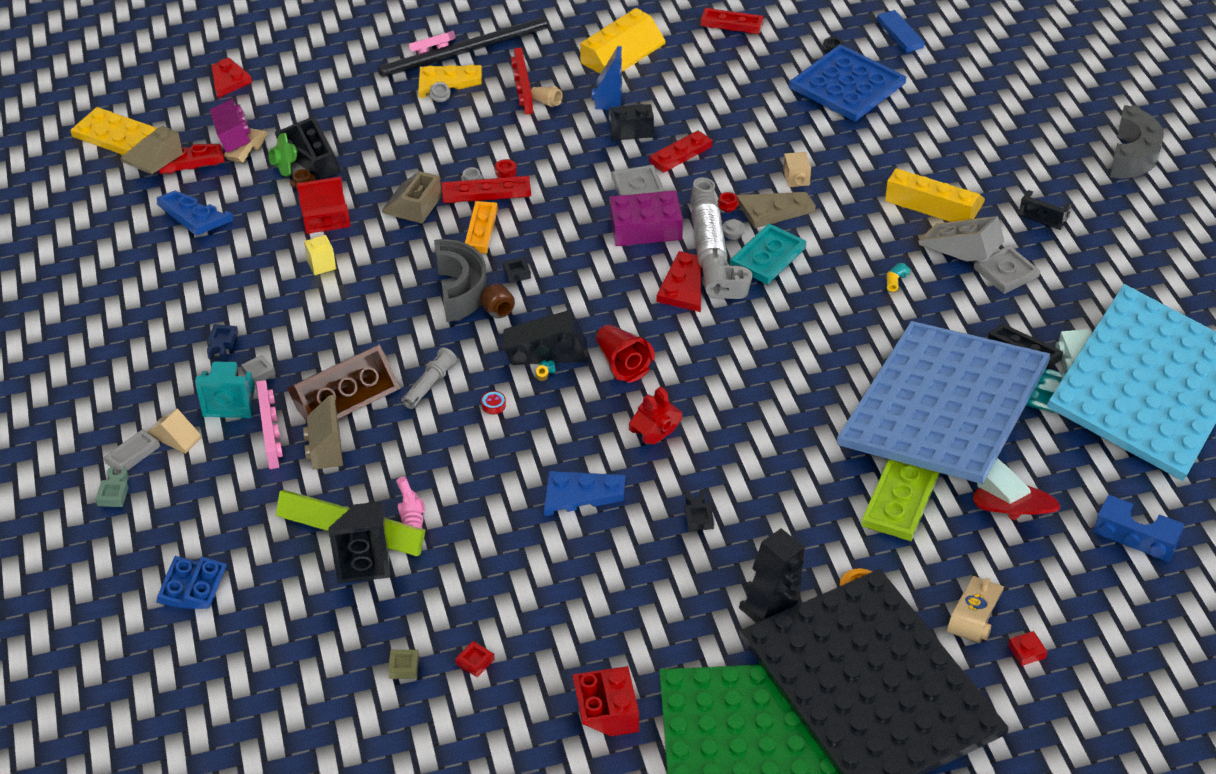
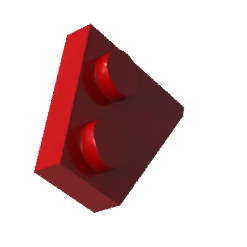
(229, 77)

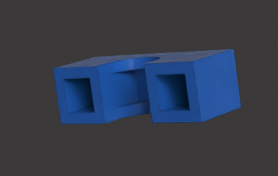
(1154, 539)

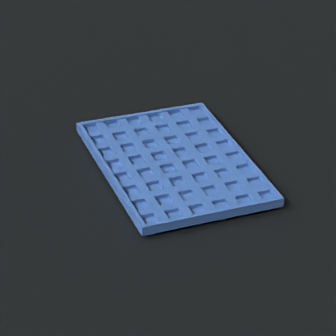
(945, 401)

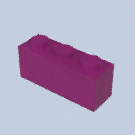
(230, 125)

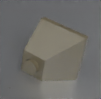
(154, 150)

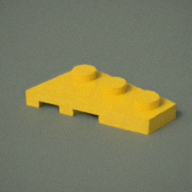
(453, 76)

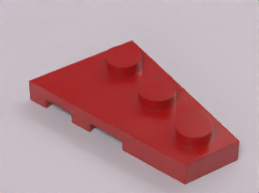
(195, 157)
(682, 283)

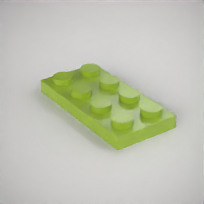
(899, 499)

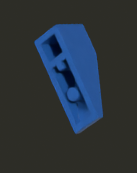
(609, 83)

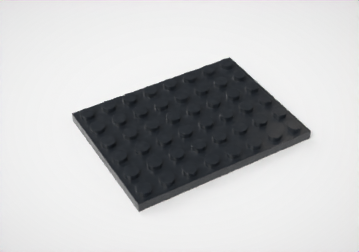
(872, 681)

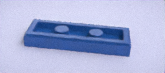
(900, 31)

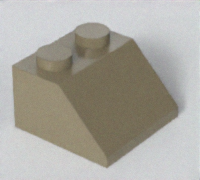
(323, 436)

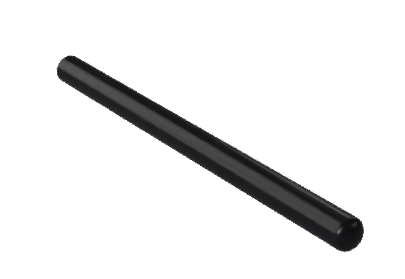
(462, 47)

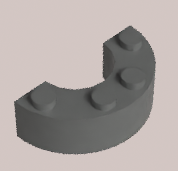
(1144, 144)
(469, 268)

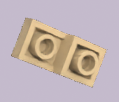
(240, 154)

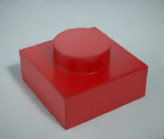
(1027, 648)

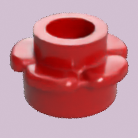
(728, 202)

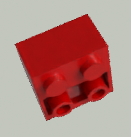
(607, 701)

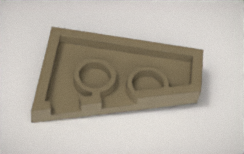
(775, 207)

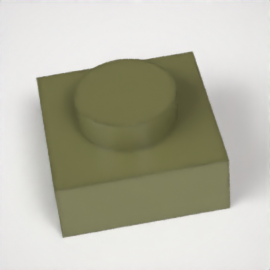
(403, 664)

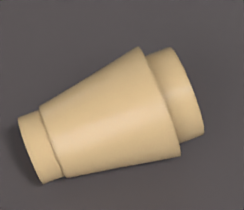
(547, 95)

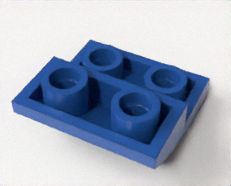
(191, 583)

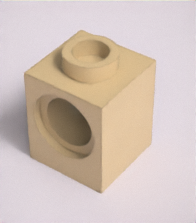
(797, 169)

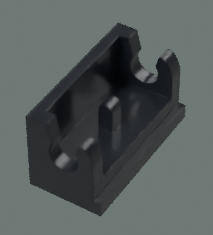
(1043, 212)

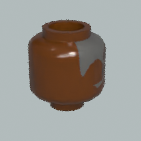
(497, 301)

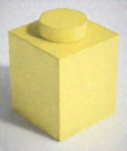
(320, 255)

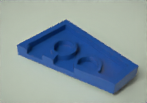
(191, 214)

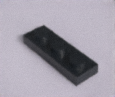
(1012, 336)

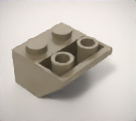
(415, 197)

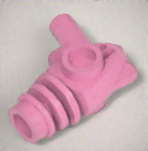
(411, 506)

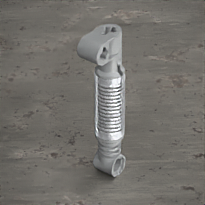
(712, 248)

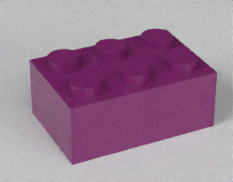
(645, 218)

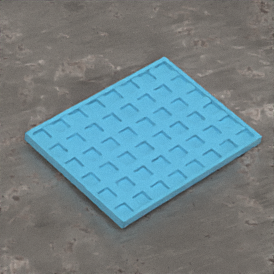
(1145, 382)

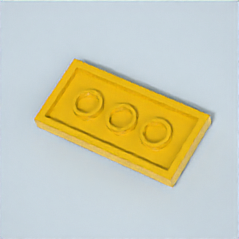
(111, 131)

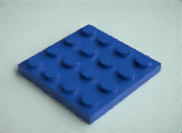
(847, 82)

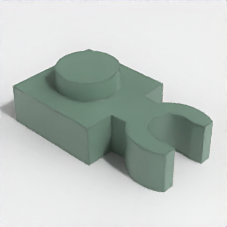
(113, 491)

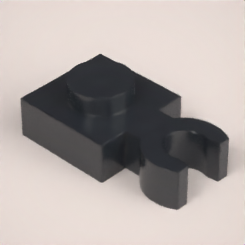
(698, 513)

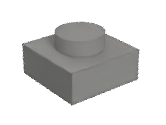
(260, 369)

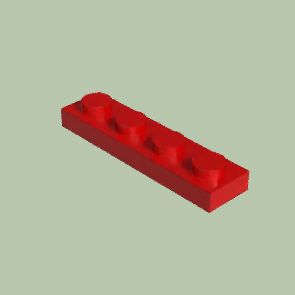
(522, 82)
(486, 189)

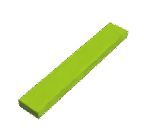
(323, 514)

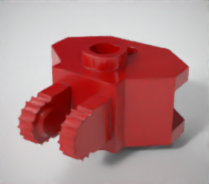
(654, 416)

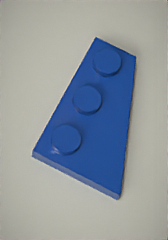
(576, 489)

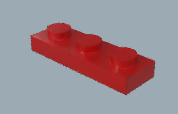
(732, 21)
(680, 151)

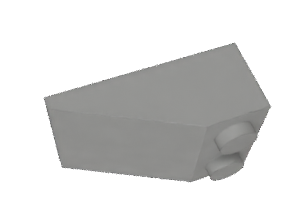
(966, 238)

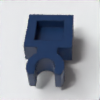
(221, 338)

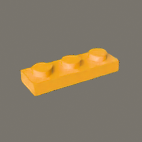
(481, 225)

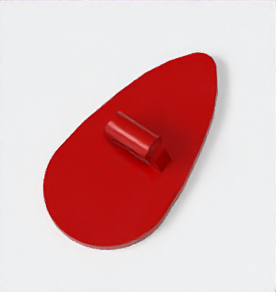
(1034, 503)

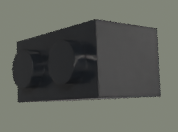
(631, 122)

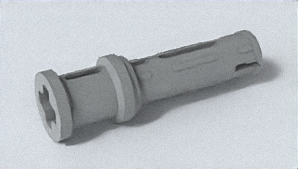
(434, 371)

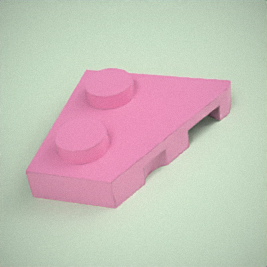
(438, 40)

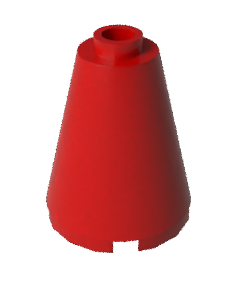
(625, 353)

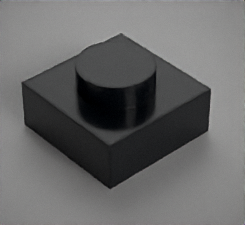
(516, 270)

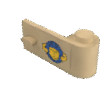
(973, 610)

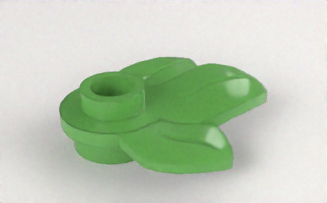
(283, 155)

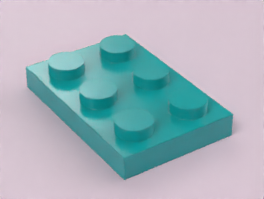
(769, 253)

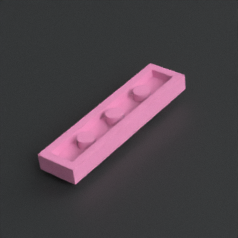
(270, 431)

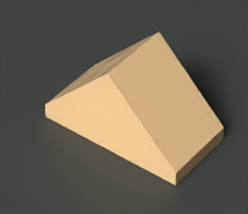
(175, 431)

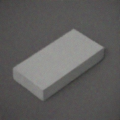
(132, 451)

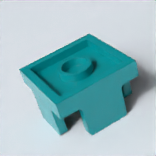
(224, 392)

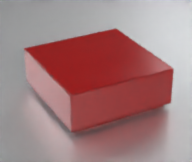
(475, 659)

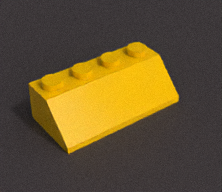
(633, 32)
(932, 197)

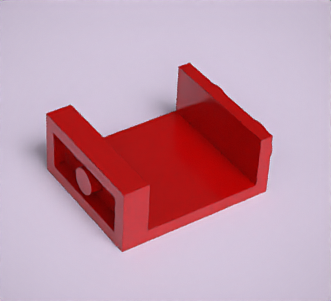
(323, 205)

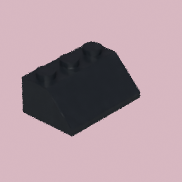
(360, 544)

